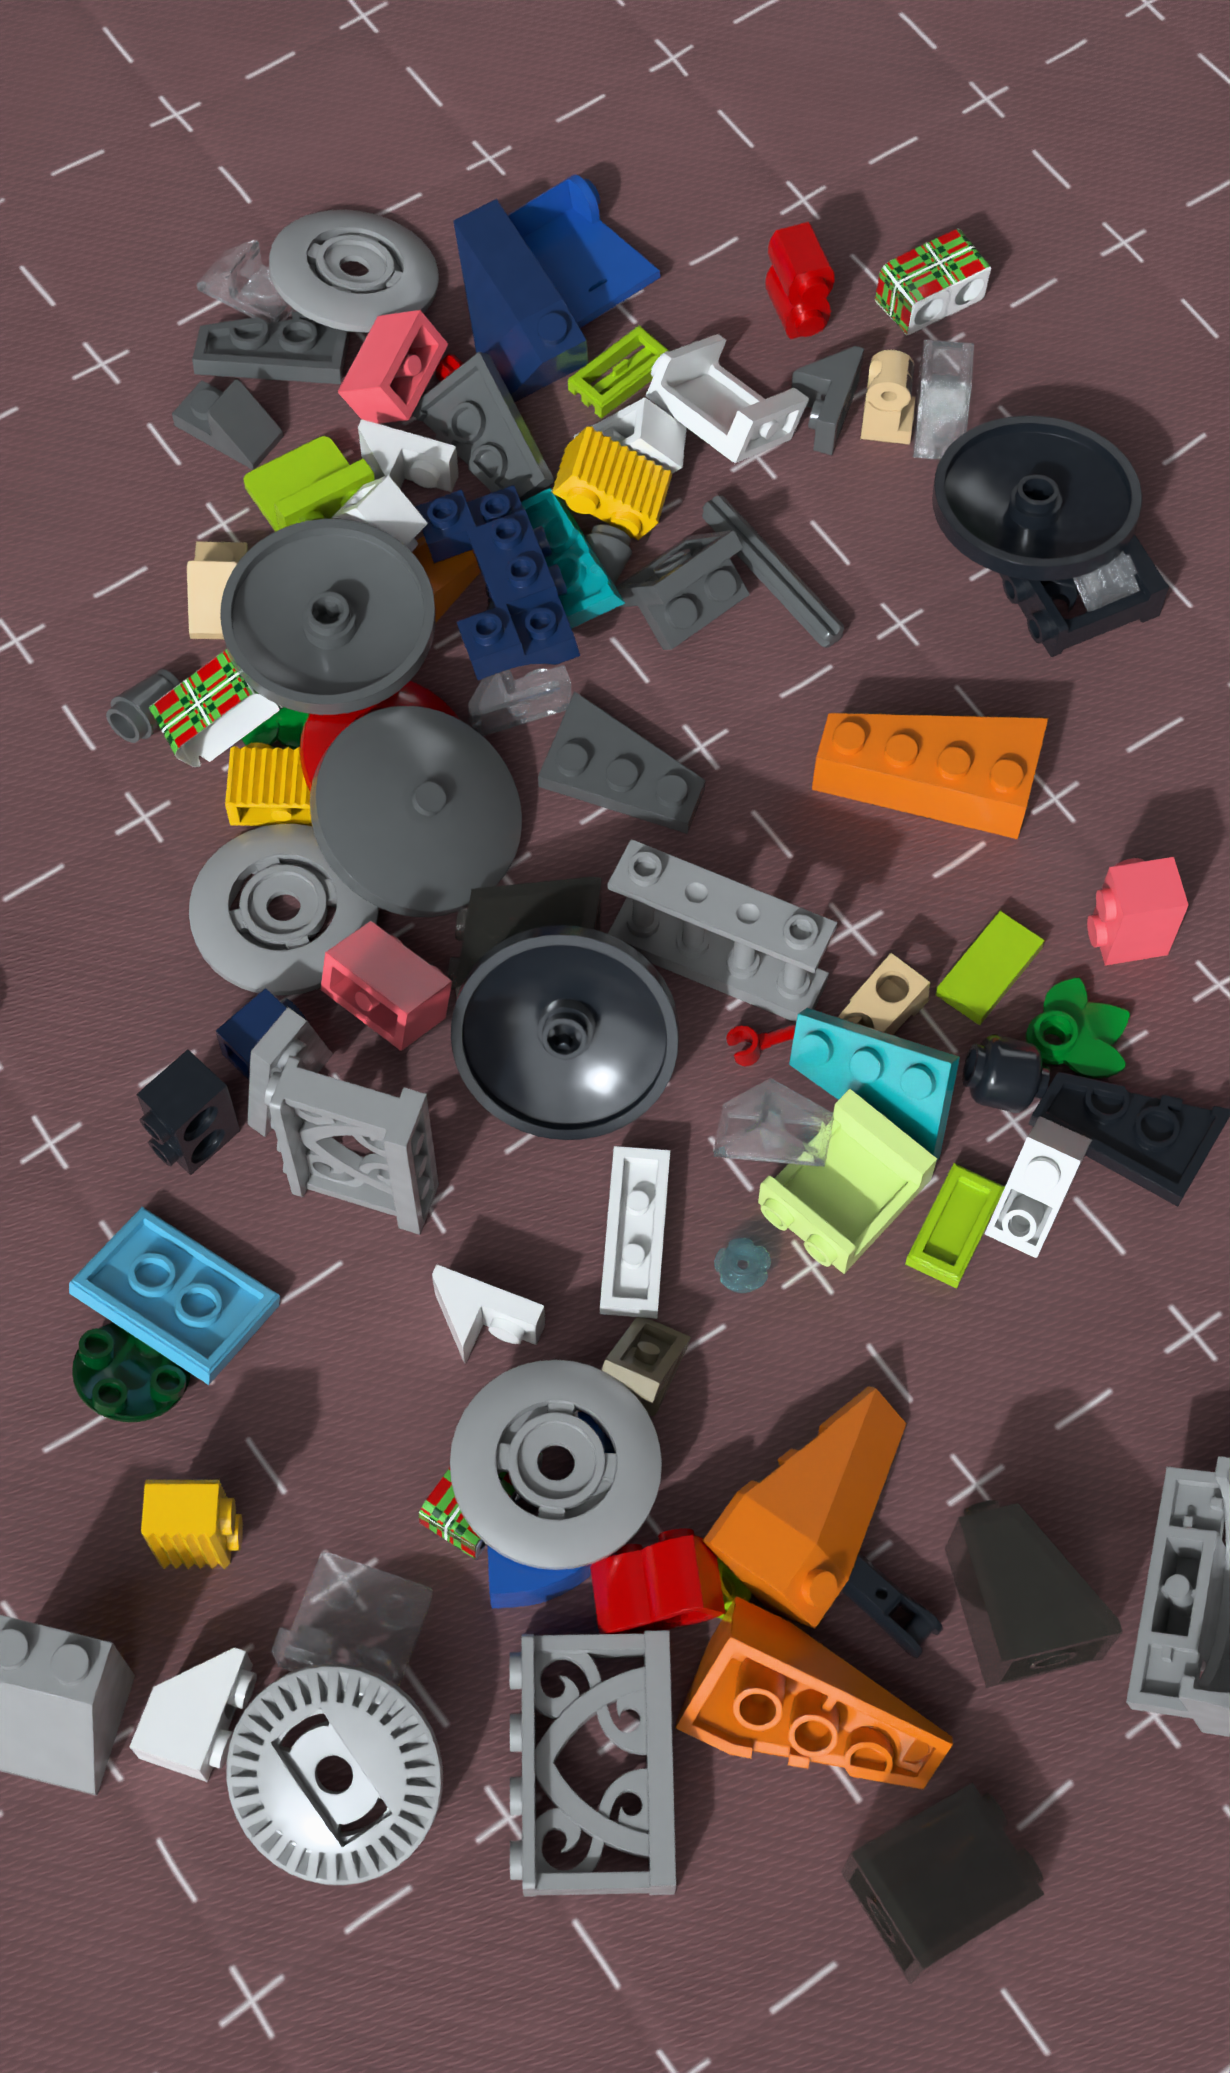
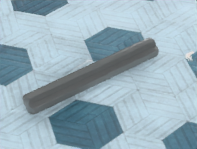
(775, 573)

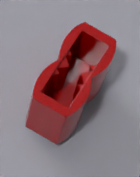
(799, 280)
(657, 1585)

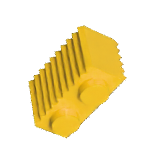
(612, 483)
(266, 787)
(190, 1523)

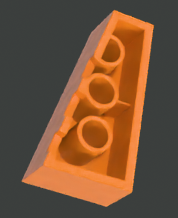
(934, 766)

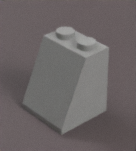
(59, 1704)

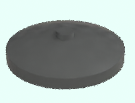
(328, 616)
(415, 811)

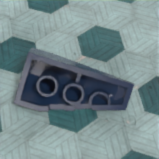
(515, 305)

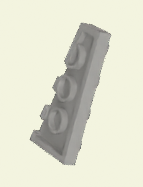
(286, 1037)

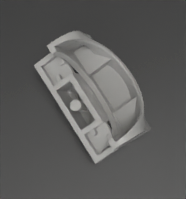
(1187, 1604)

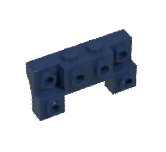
(527, 612)

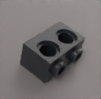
(187, 1113)

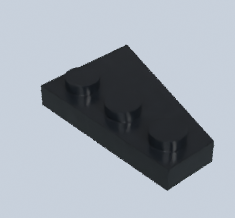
(1135, 1135)

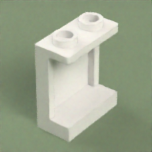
(719, 405)

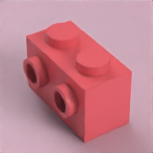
(393, 367)
(1138, 910)
(386, 985)

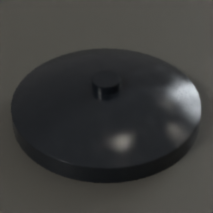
(1036, 498)
(565, 1032)

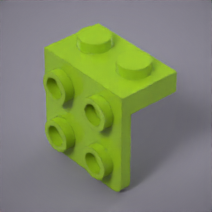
(306, 483)

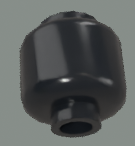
(1005, 1073)

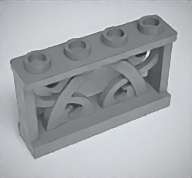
(315, 1107)
(643, 1835)

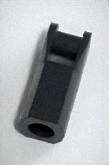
(881, 1598)

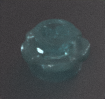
(740, 1279)

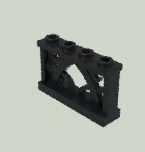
(1058, 633)

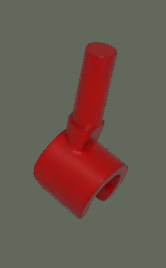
(758, 1041)

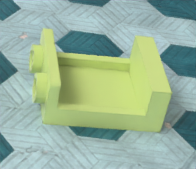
(861, 1190)

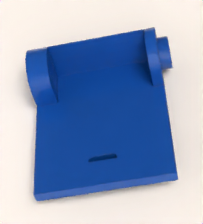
(579, 252)

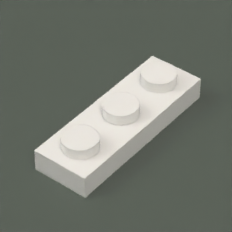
(635, 1232)

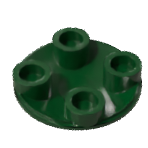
(125, 1376)

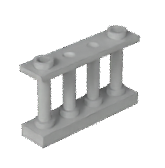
(720, 931)

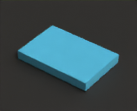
(174, 1295)

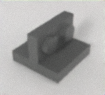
(686, 586)

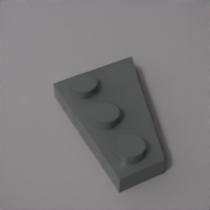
(273, 350)
(486, 427)
(618, 769)

